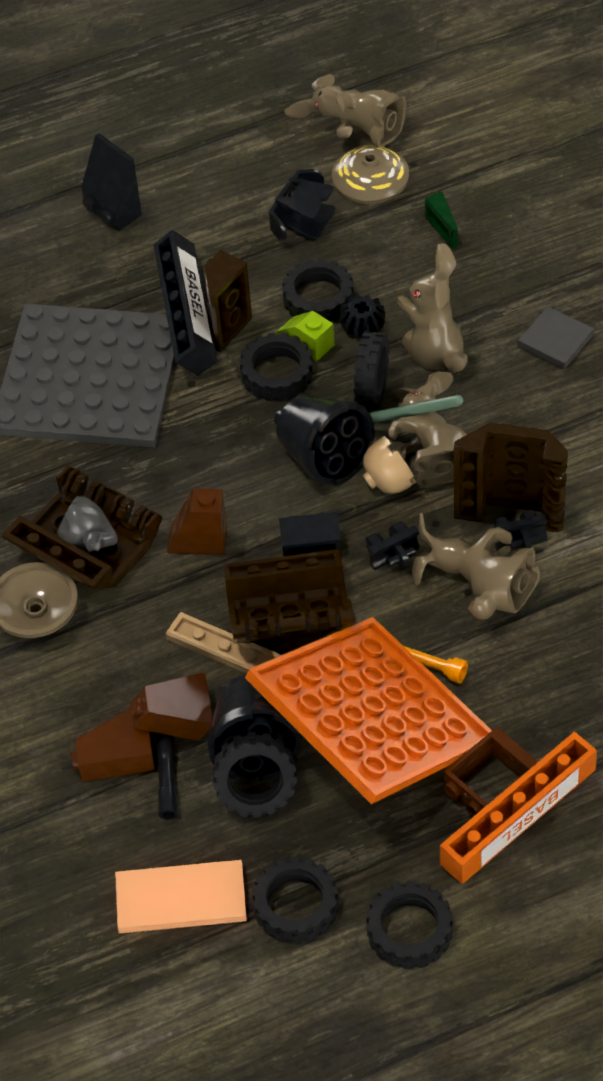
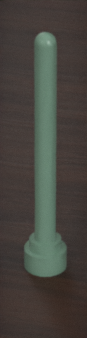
(417, 408)

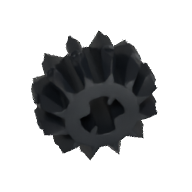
(362, 315)

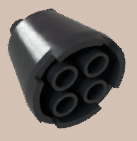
(325, 436)
(242, 711)

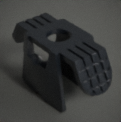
(303, 206)

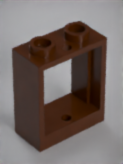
(495, 744)

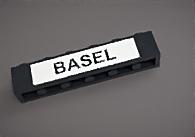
(185, 303)

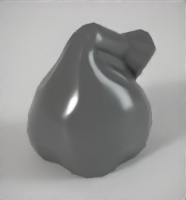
(86, 526)

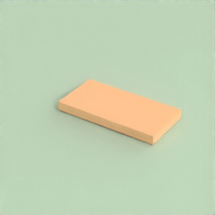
(180, 896)

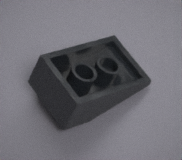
(111, 184)

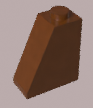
(200, 524)
(174, 707)
(113, 750)

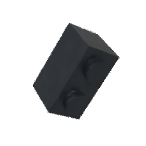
(310, 533)

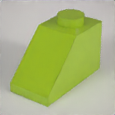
(313, 330)

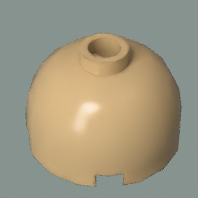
(386, 468)

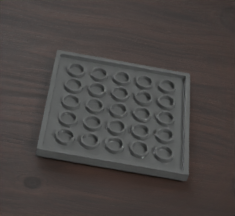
(87, 376)

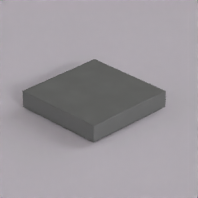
(555, 337)

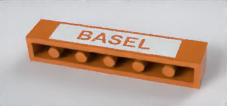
(518, 807)

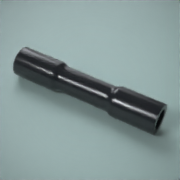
(167, 793)

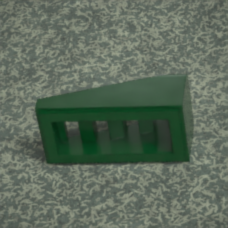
(441, 218)

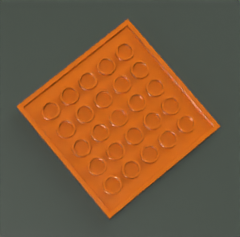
(369, 708)

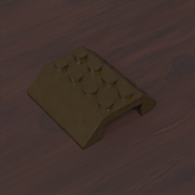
(511, 470)
(95, 568)
(287, 596)

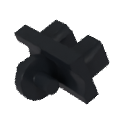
(524, 532)
(394, 549)

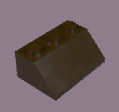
(227, 297)

